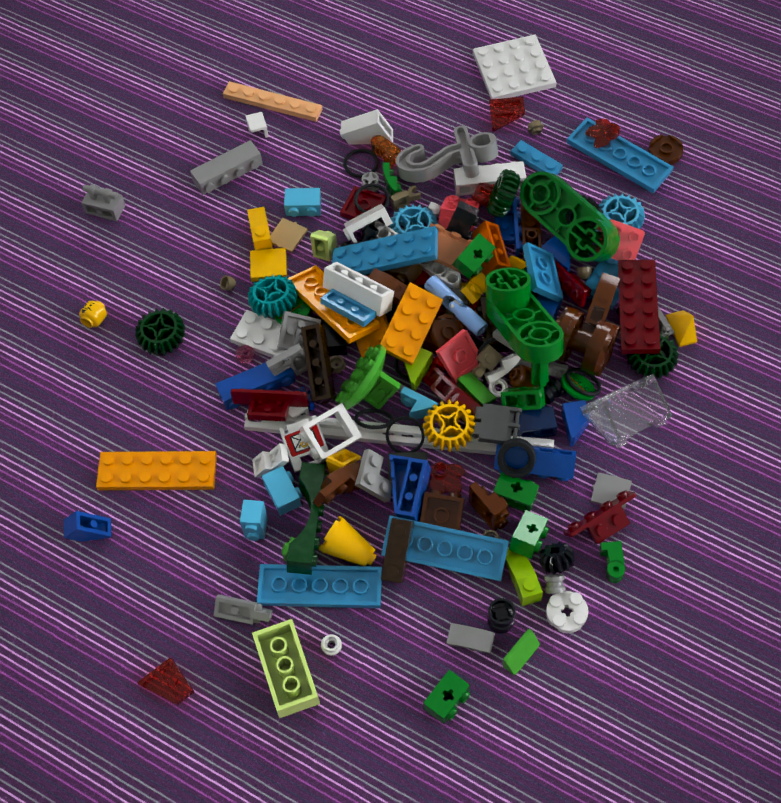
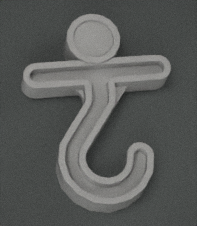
(466, 150)

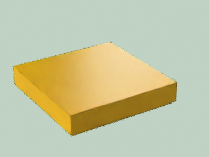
(268, 263)

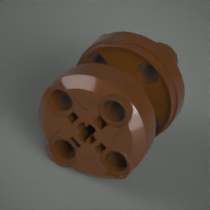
(595, 346)

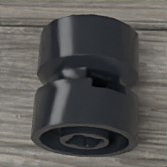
(501, 615)

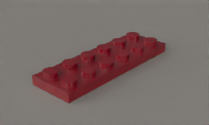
(638, 307)

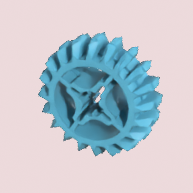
(623, 210)
(412, 218)

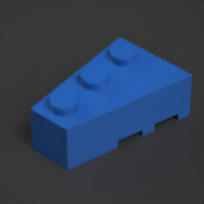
(409, 483)

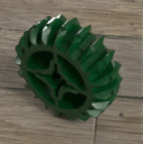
(503, 193)
(165, 336)
(658, 363)

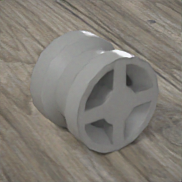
(370, 177)
(554, 583)

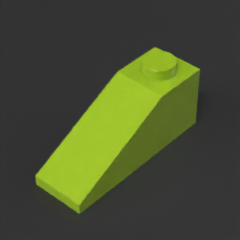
(523, 578)

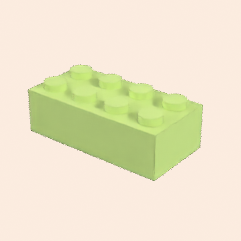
(285, 668)

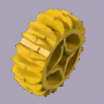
(438, 415)

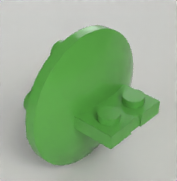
(368, 381)

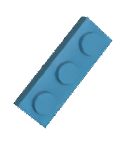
(535, 158)
(348, 307)

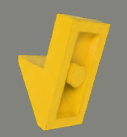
(474, 287)

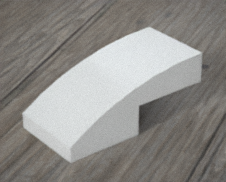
(507, 363)
(270, 460)

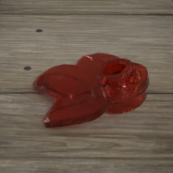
(603, 132)
(449, 479)

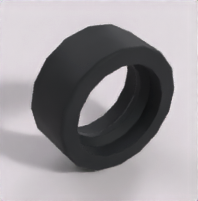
(516, 473)

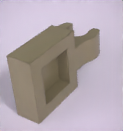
(404, 198)
(487, 360)

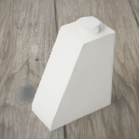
(364, 127)

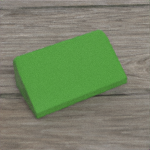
(475, 389)
(521, 652)

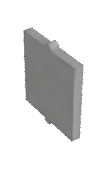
(608, 487)

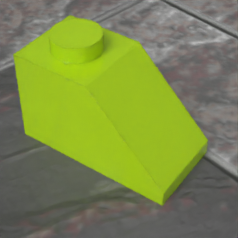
(419, 368)

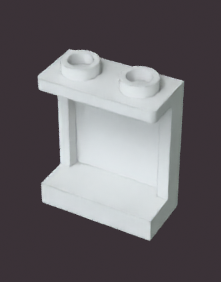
(365, 219)

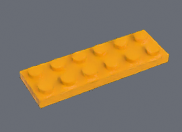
(310, 289)
(157, 470)

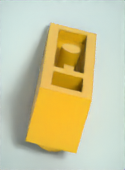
(259, 228)

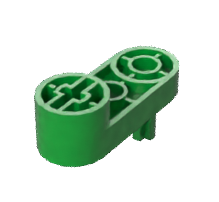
(540, 192)
(523, 321)

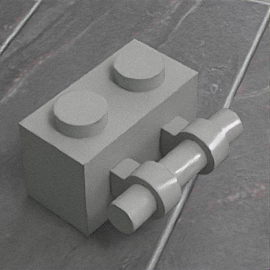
(102, 202)

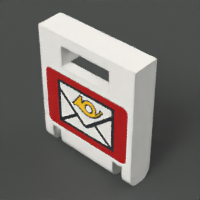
(296, 447)

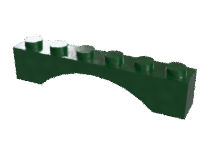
(301, 551)

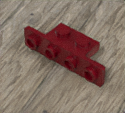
(572, 285)
(269, 404)
(604, 521)

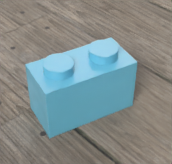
(302, 202)
(281, 490)
(254, 519)

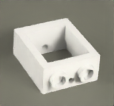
(347, 425)

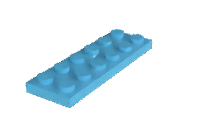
(623, 158)
(389, 251)
(455, 550)
(324, 588)

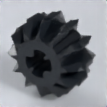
(556, 558)

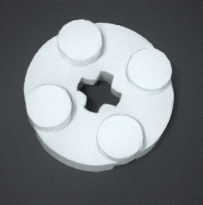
(567, 600)

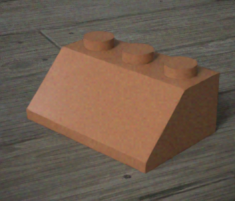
(449, 246)

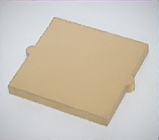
(288, 235)

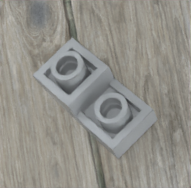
(470, 638)

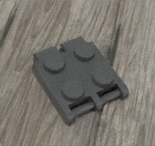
(495, 423)

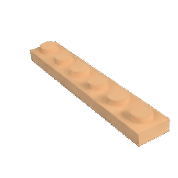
(272, 101)

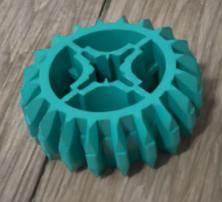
(272, 296)

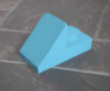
(418, 402)

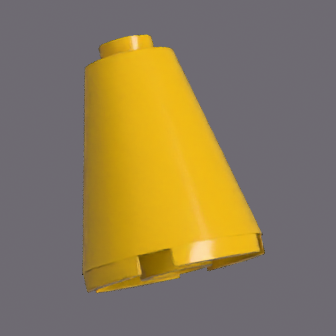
(347, 544)

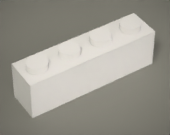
(487, 174)
(358, 288)

